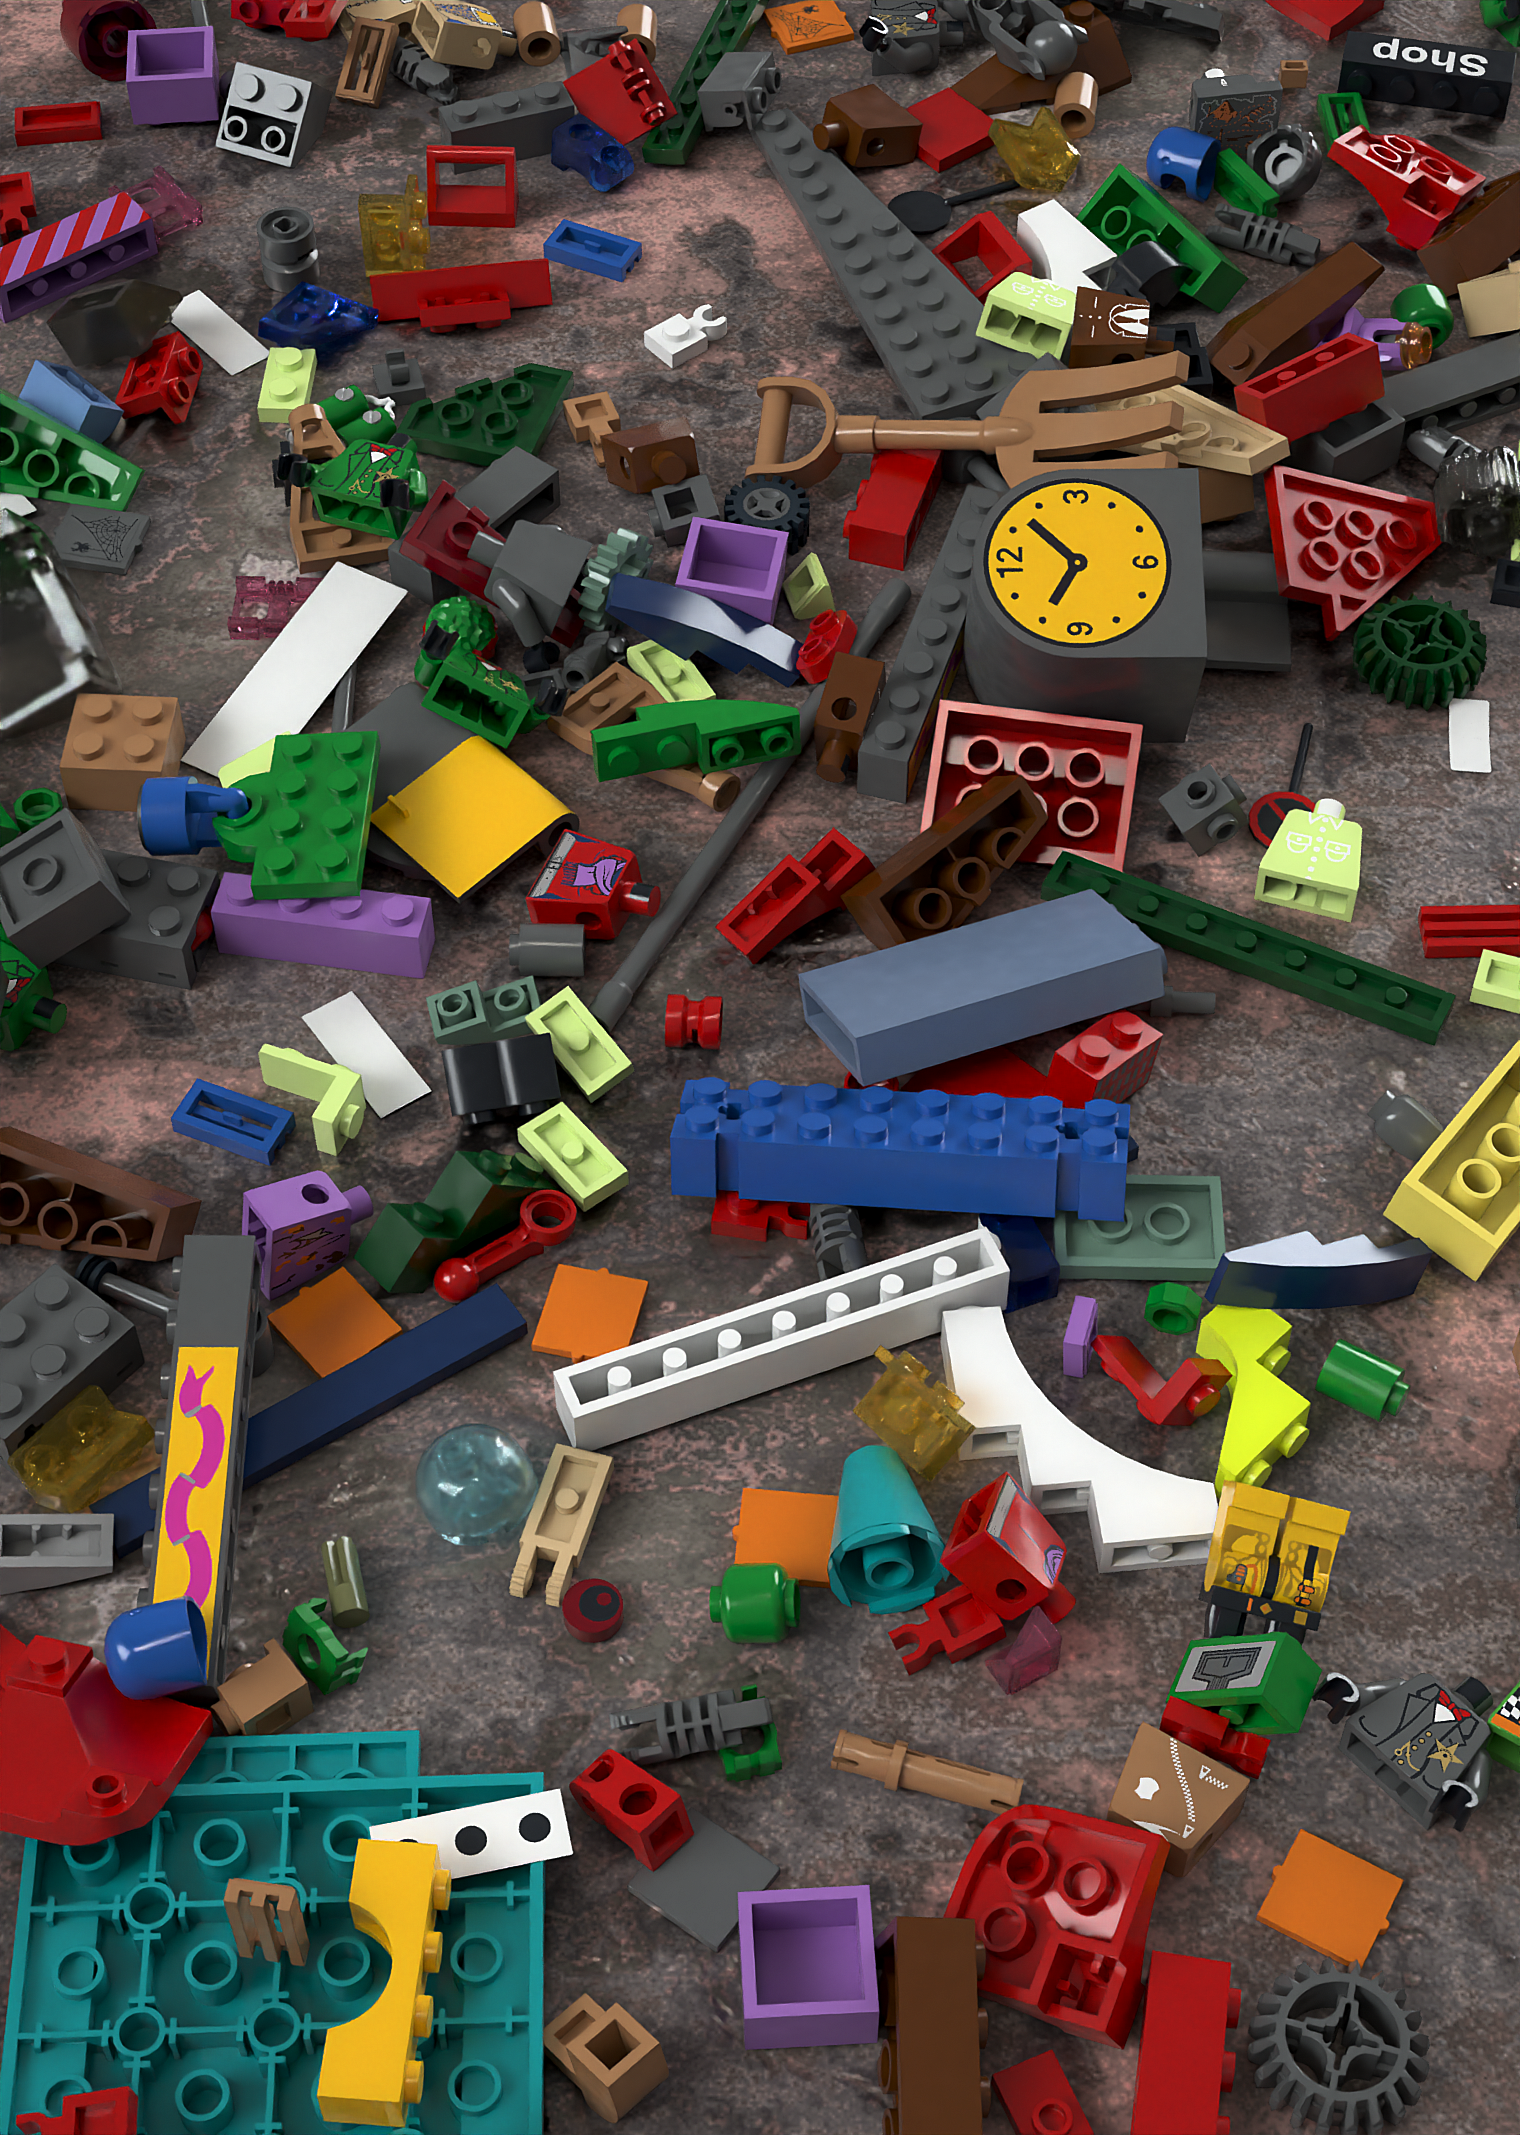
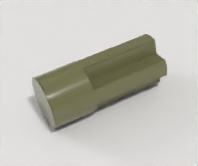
(345, 1583)

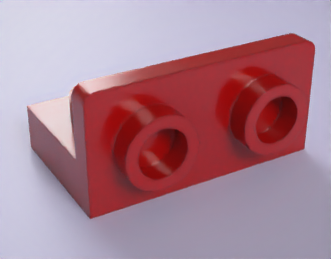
(161, 378)

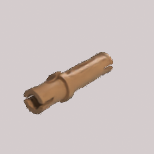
(925, 1773)

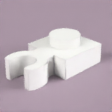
(684, 339)

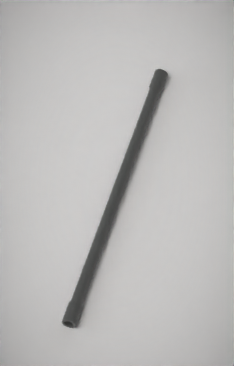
(618, 992)

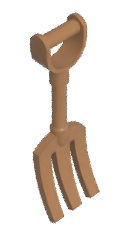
(1015, 436)

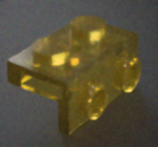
(1036, 153)
(913, 1416)
(80, 1451)

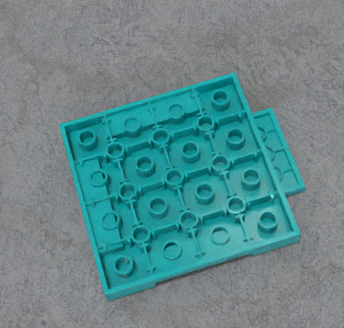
(141, 1985)

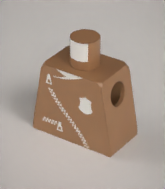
(1176, 1795)

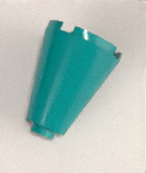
(883, 1536)

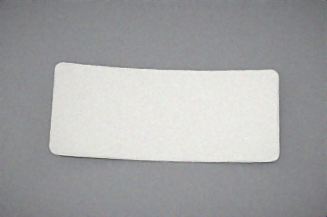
(1469, 735)

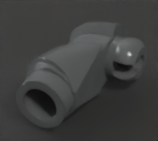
(593, 658)

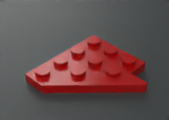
(1343, 541)

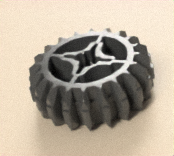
(1365, 2054)

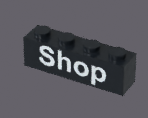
(1427, 74)

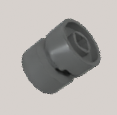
(288, 248)

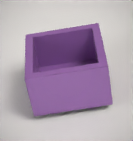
(173, 75)
(735, 565)
(807, 1967)

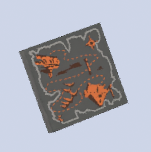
(1237, 113)

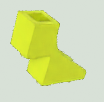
(1265, 1412)

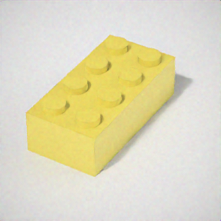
(1468, 1182)

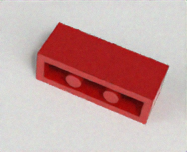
(1314, 388)
(893, 506)
(1183, 2047)

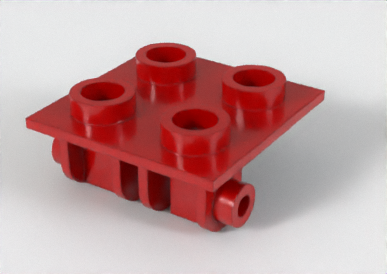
(621, 93)

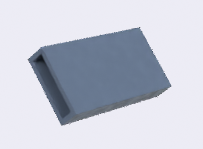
(981, 986)

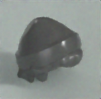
(1286, 160)

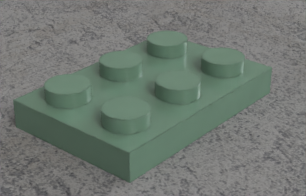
(1167, 1233)

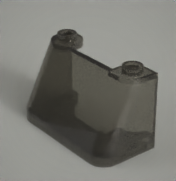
(44, 635)

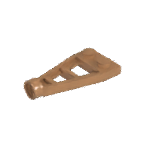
(315, 542)
(613, 699)

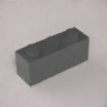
(507, 120)

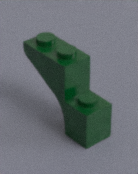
(467, 1202)

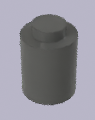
(549, 949)

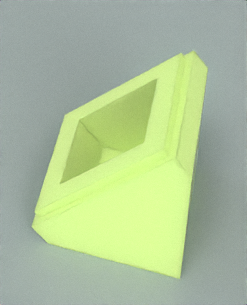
(808, 589)

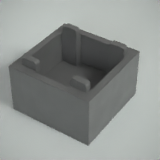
(56, 889)

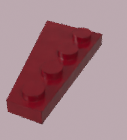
(441, 544)

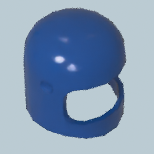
(1184, 155)
(157, 1649)

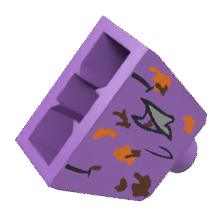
(301, 1227)

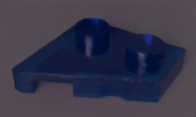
(315, 317)

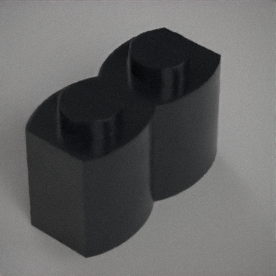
(501, 1076)

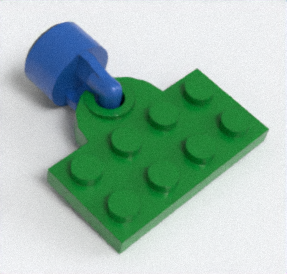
(296, 823)

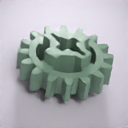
(624, 554)

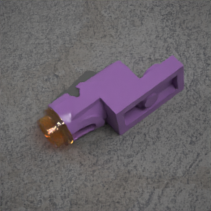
(1399, 343)

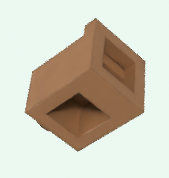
(263, 1696)

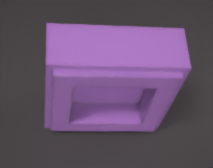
(1079, 1334)

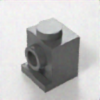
(678, 505)

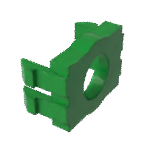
(336, 1664)
(764, 1761)

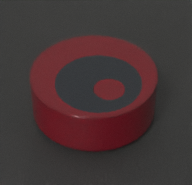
(593, 1610)

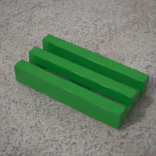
(1338, 101)
(1243, 186)

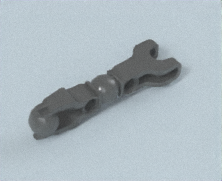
(1051, 38)

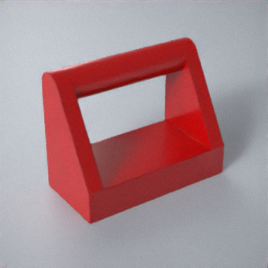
(472, 203)
(992, 243)

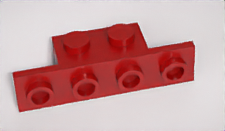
(462, 293)

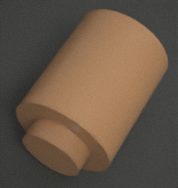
(642, 25)
(536, 33)
(1076, 104)

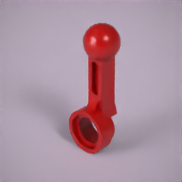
(460, 1277)

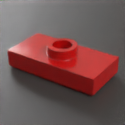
(1040, 2098)

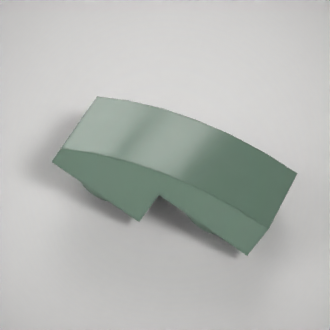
(476, 1016)

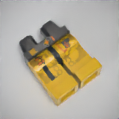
(1269, 1561)

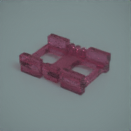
(170, 199)
(280, 598)

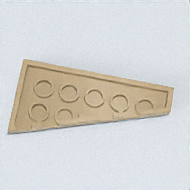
(1209, 434)

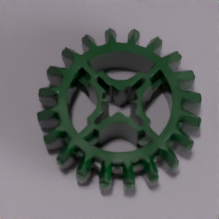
(1419, 652)

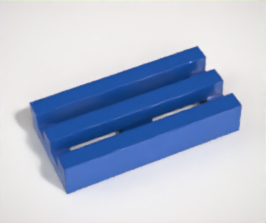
(592, 250)
(229, 1129)

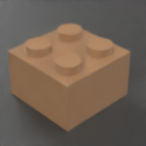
(117, 746)

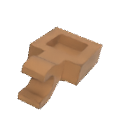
(590, 418)

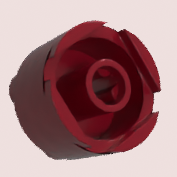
(99, 33)

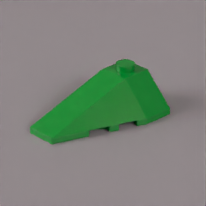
(59, 463)

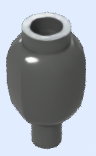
(1405, 1124)

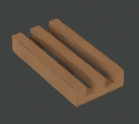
(382, 64)
(254, 1920)

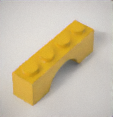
(371, 2060)

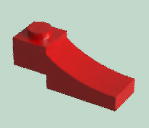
(794, 895)

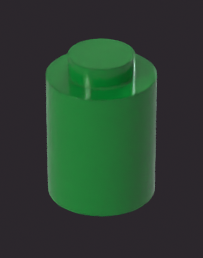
(1363, 1381)

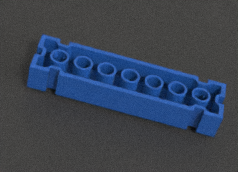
(901, 1149)

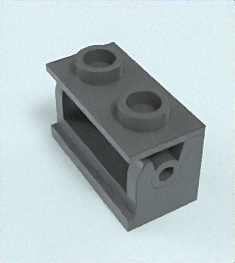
(739, 89)

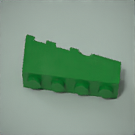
(1133, 212)

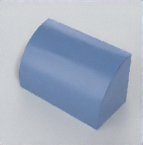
(71, 400)

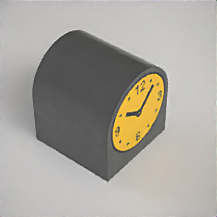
(1092, 598)

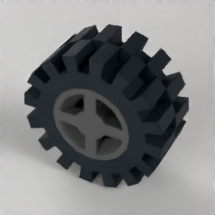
(771, 507)

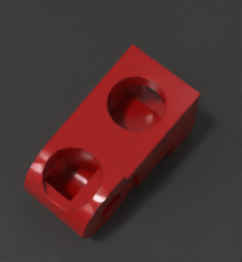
(633, 1807)

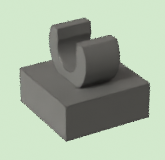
(399, 379)

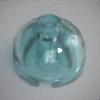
(474, 1483)

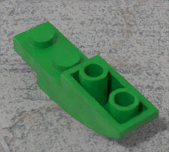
(708, 732)

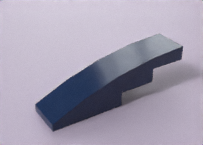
(693, 622)
(1310, 1275)

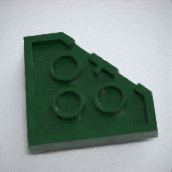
(491, 417)

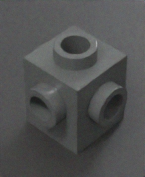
(1206, 808)

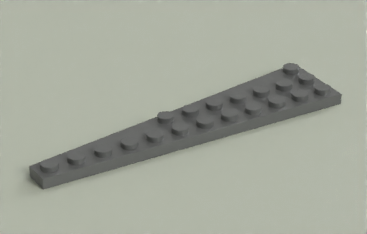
(895, 285)

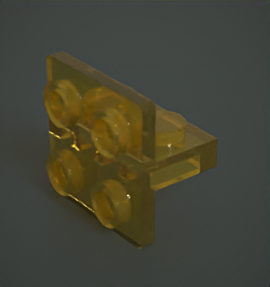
(394, 230)

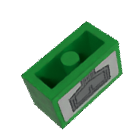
(1250, 1679)

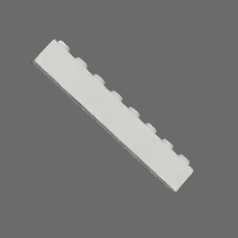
(777, 1340)

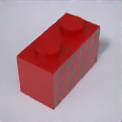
(1104, 1061)

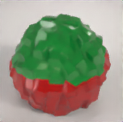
(472, 622)

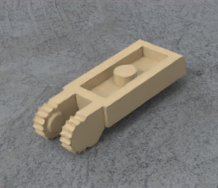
(561, 1519)

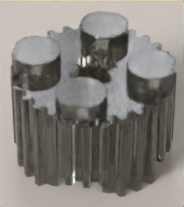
(1479, 501)

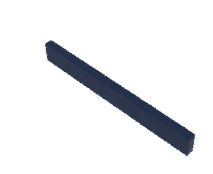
(344, 1400)

